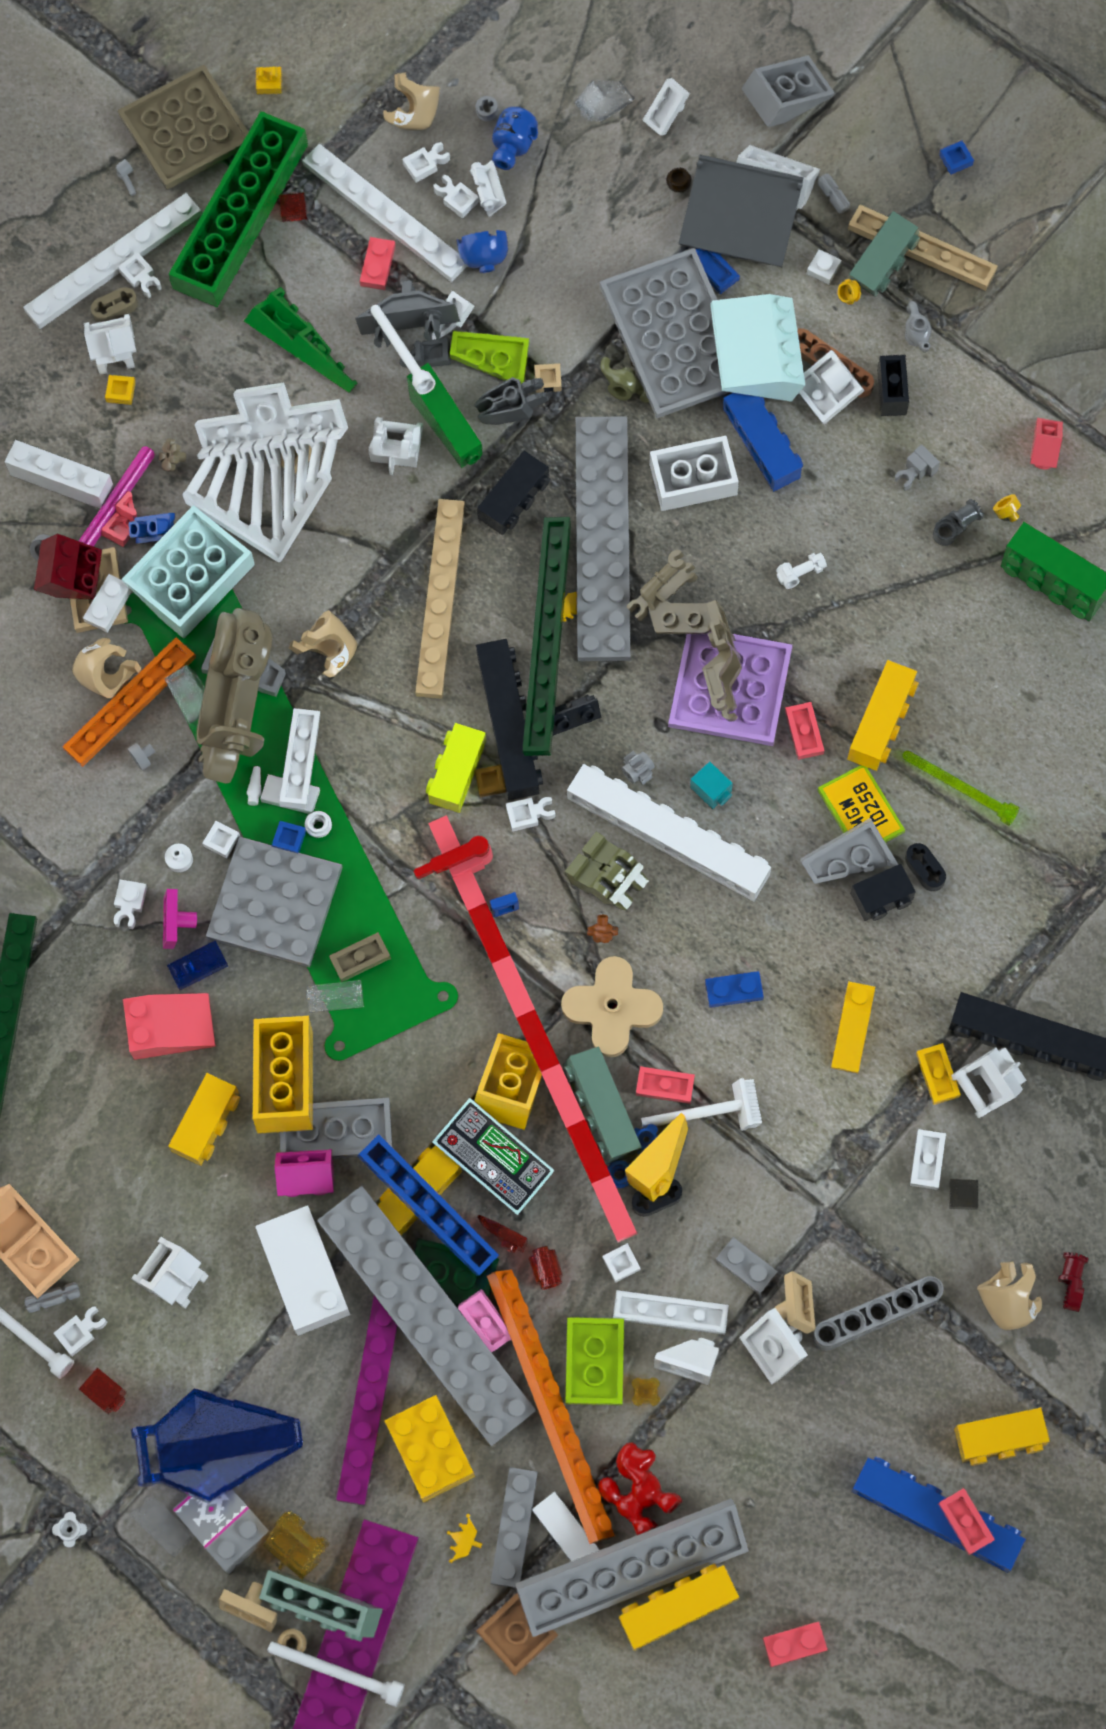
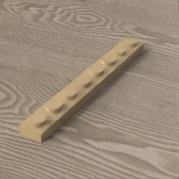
(440, 599)

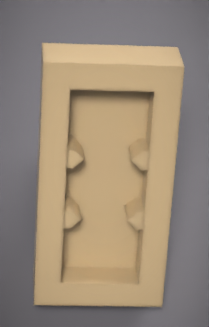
(798, 1306)
(249, 1607)

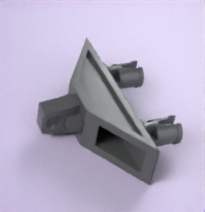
(409, 311)

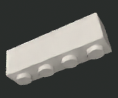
(59, 474)

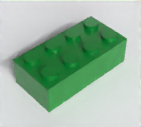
(1055, 571)

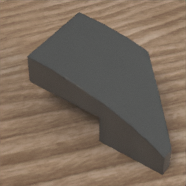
(433, 352)

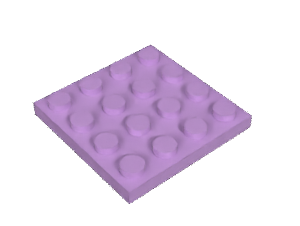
(756, 690)

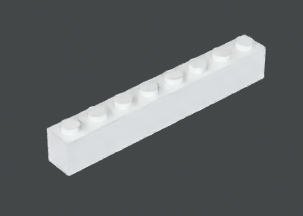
(669, 832)

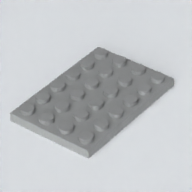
(668, 330)

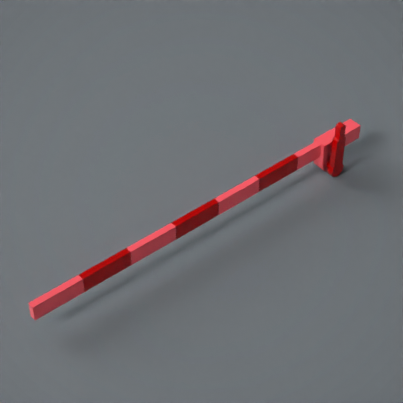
(462, 863)

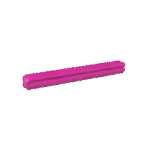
(125, 484)

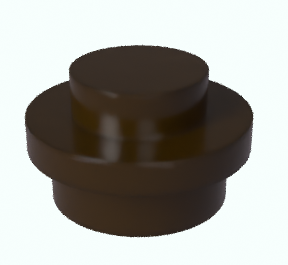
(678, 180)

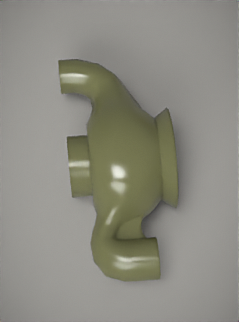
(622, 382)

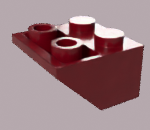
(67, 568)

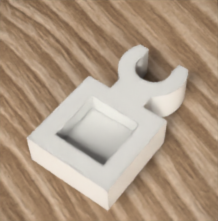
(423, 163)
(458, 198)
(138, 273)
(524, 813)
(129, 898)
(76, 1333)

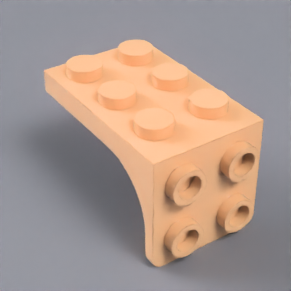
(30, 1244)

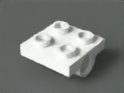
(829, 387)

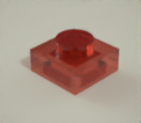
(293, 207)

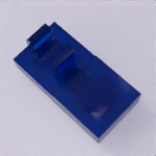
(197, 965)

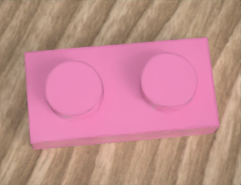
(485, 1320)

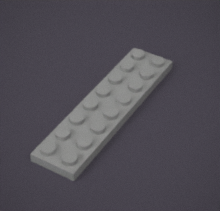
(631, 1567)

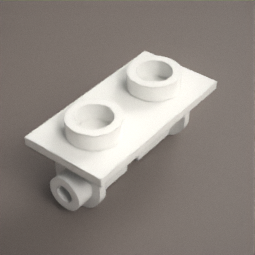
(489, 187)

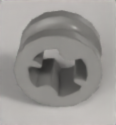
(490, 101)

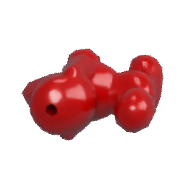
(645, 1492)

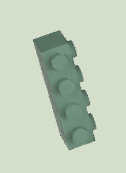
(601, 1105)
(321, 1604)

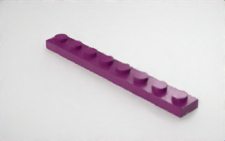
(367, 1407)

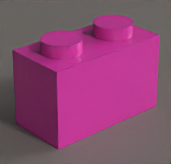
(304, 1173)

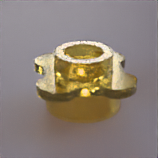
(651, 1385)

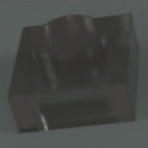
(963, 1194)

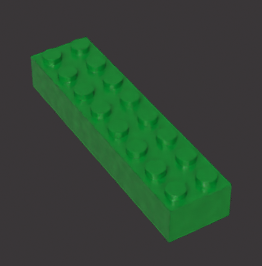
(238, 209)

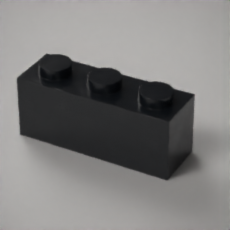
(513, 493)

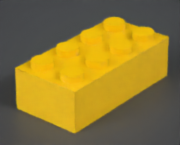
(283, 1074)

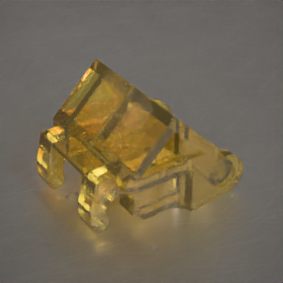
(294, 1545)

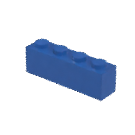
(763, 439)

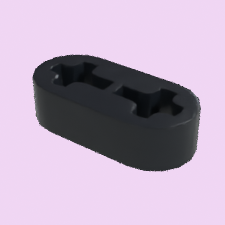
(920, 870)
(660, 1203)

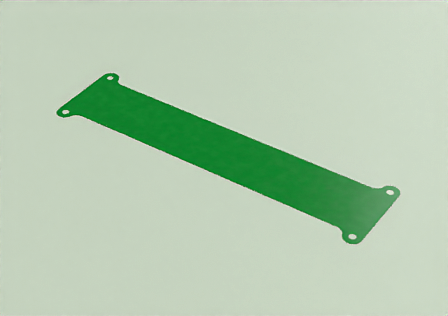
(394, 992)

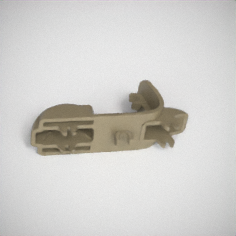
(230, 693)

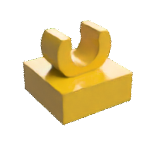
(268, 80)

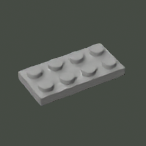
(342, 1127)

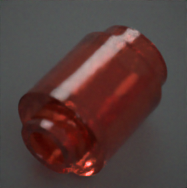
(546, 1267)

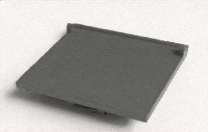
(741, 211)

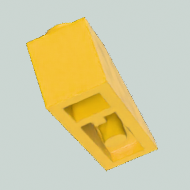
(853, 1027)
(655, 1167)

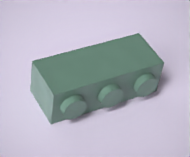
(885, 254)

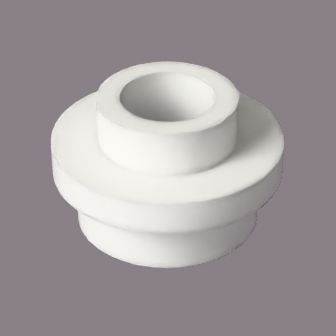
(318, 816)

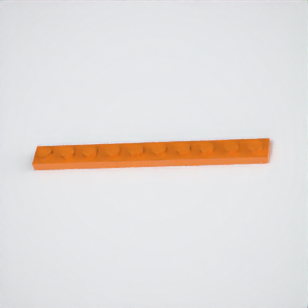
(551, 1406)

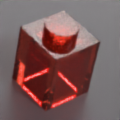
(103, 1391)

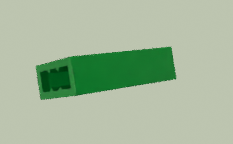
(446, 420)

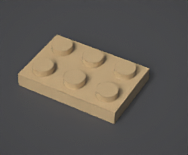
(108, 565)

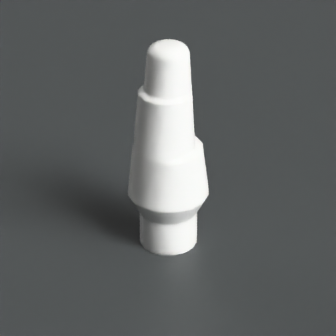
(254, 787)

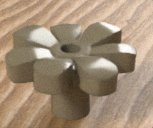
(171, 455)

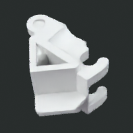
(110, 342)
(395, 451)
(1000, 1075)
(176, 1275)

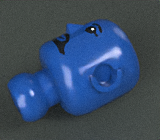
(513, 136)

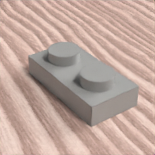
(746, 1266)

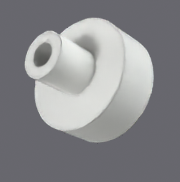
(178, 858)

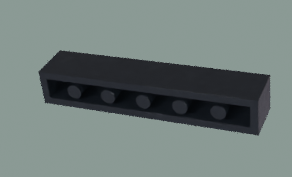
(507, 717)
(1030, 1035)

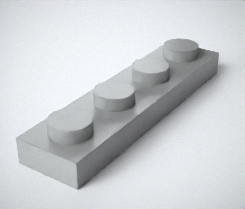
(514, 1527)

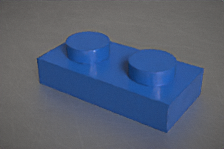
(734, 989)

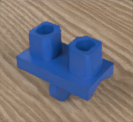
(151, 528)

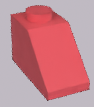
(1046, 443)

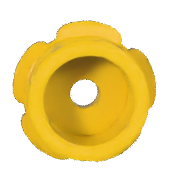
(849, 291)

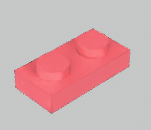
(377, 263)
(804, 730)
(665, 1085)
(966, 1521)
(795, 1644)

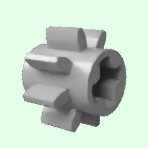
(637, 767)

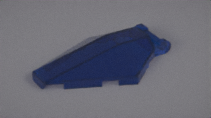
(214, 1444)

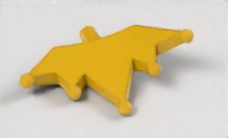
(570, 606)
(464, 1539)

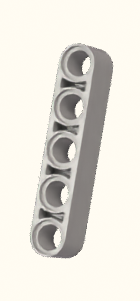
(887, 1303)

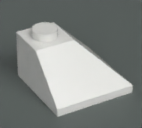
(689, 1360)

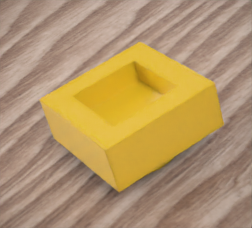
(120, 389)

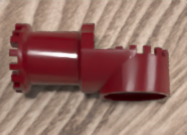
(1072, 1276)

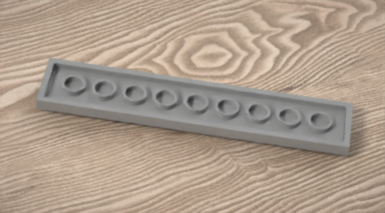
(602, 539)
(426, 1316)

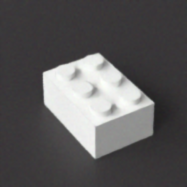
(693, 473)

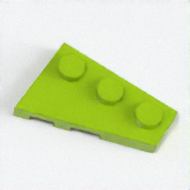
(491, 354)

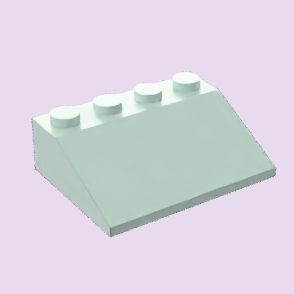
(758, 346)
(189, 571)

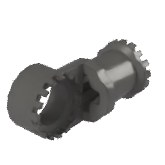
(957, 522)

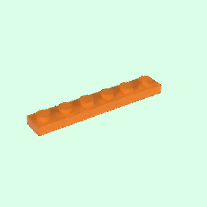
(128, 702)

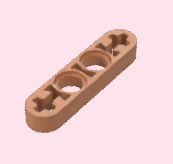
(819, 345)

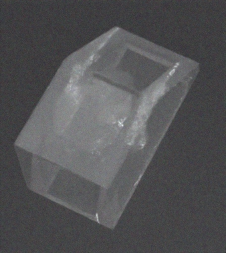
(603, 100)

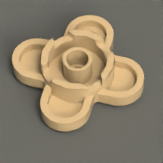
(612, 1026)

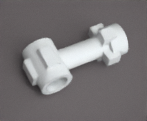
(789, 576)

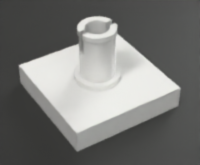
(774, 1345)

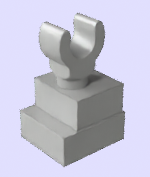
(918, 464)

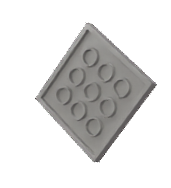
(274, 902)

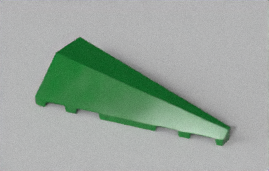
(283, 325)

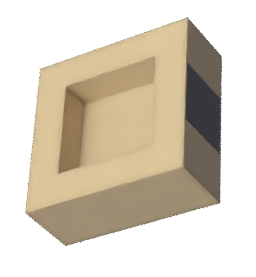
(551, 377)

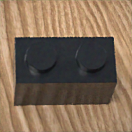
(893, 385)
(883, 893)

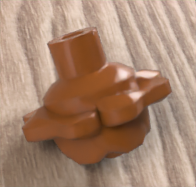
(602, 930)

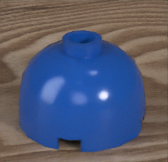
(483, 250)

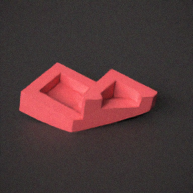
(118, 525)

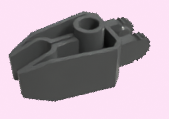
(510, 401)

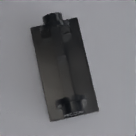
(582, 711)

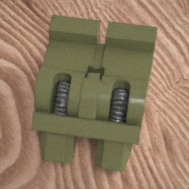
(606, 872)

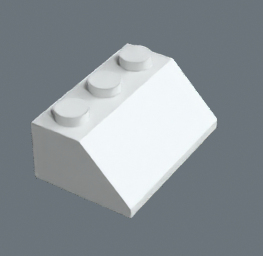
(764, 159)

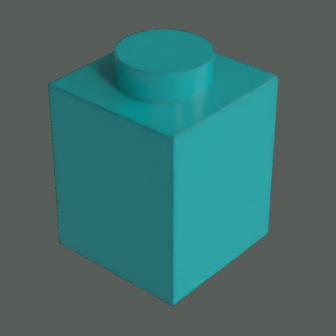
(711, 785)

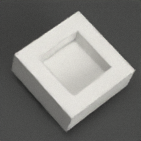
(824, 267)
(221, 839)
(621, 1263)

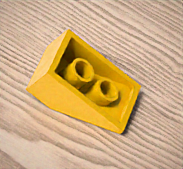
(509, 1082)

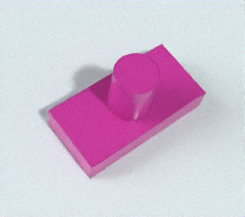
(174, 918)

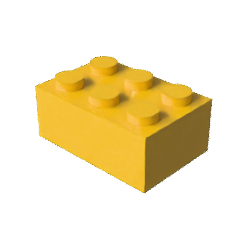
(429, 1448)

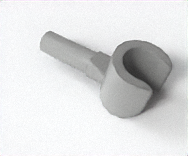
(123, 170)

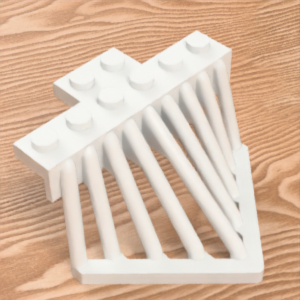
(271, 428)

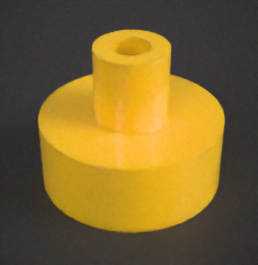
(1007, 508)

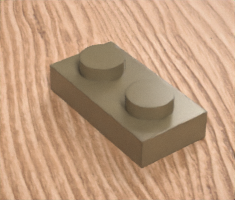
(359, 957)

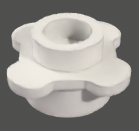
(69, 1537)

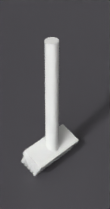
(744, 1103)

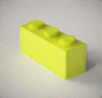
(456, 767)

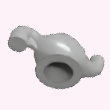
(917, 328)

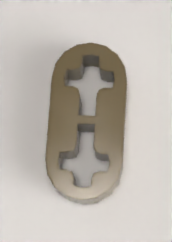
(114, 305)

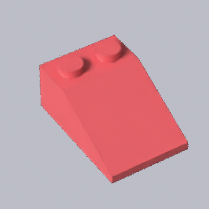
(168, 1024)

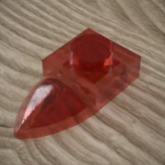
(509, 1239)

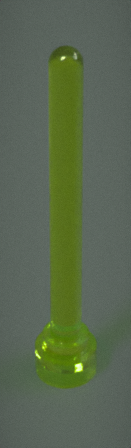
(1004, 811)

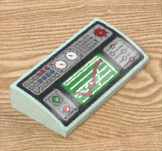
(493, 1156)

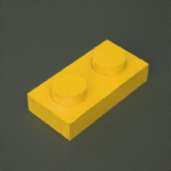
(938, 1074)

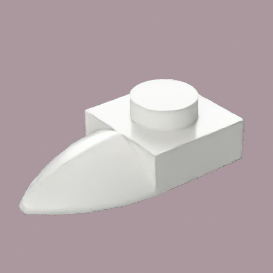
(463, 308)

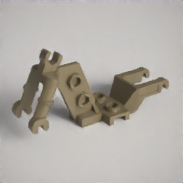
(693, 619)

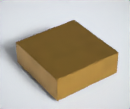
(490, 781)

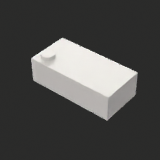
(302, 1270)

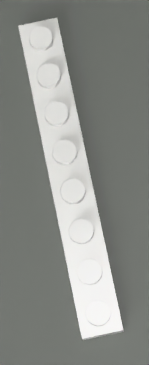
(384, 212)
(105, 264)

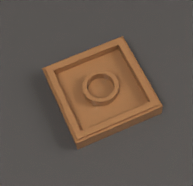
(511, 1638)

